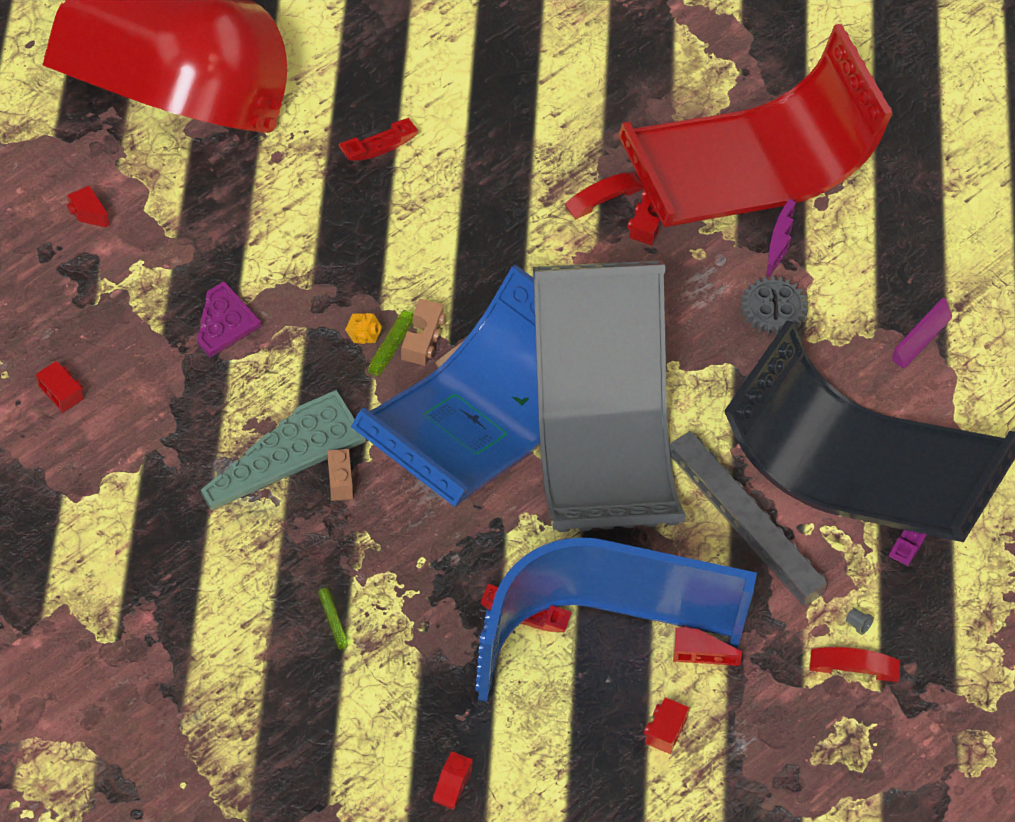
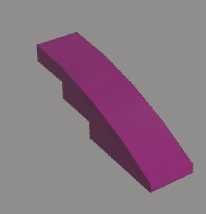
(780, 238)

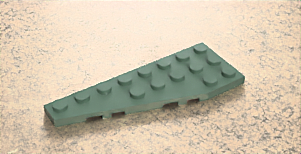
(289, 448)

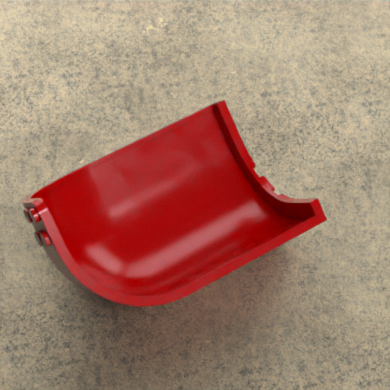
(180, 56)

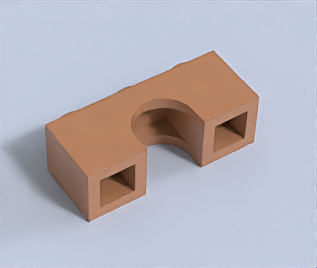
(419, 346)

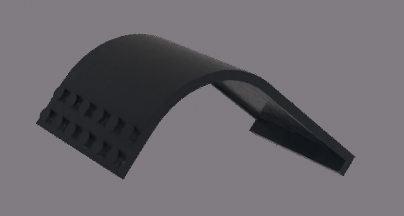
(859, 460)

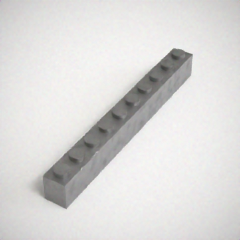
(748, 519)

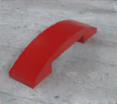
(380, 143)
(602, 191)
(550, 620)
(855, 660)

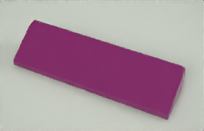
(922, 334)

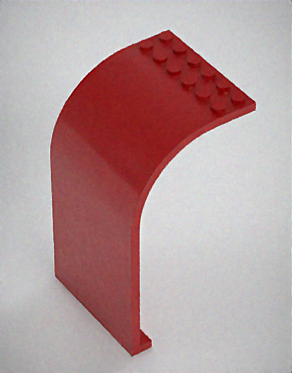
(768, 152)

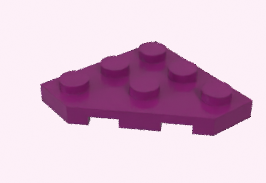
(224, 320)

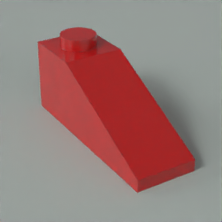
(699, 647)

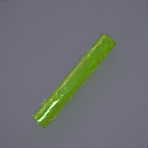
(333, 618)

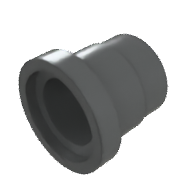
(859, 620)

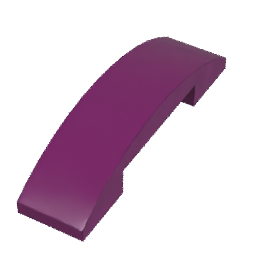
(907, 546)

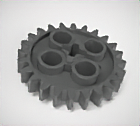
(788, 309)

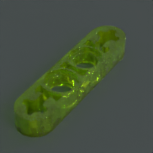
(391, 343)

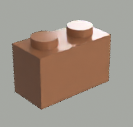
(339, 474)

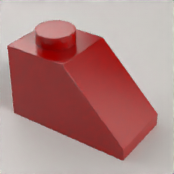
(87, 207)
(453, 780)

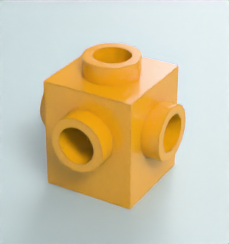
(363, 328)

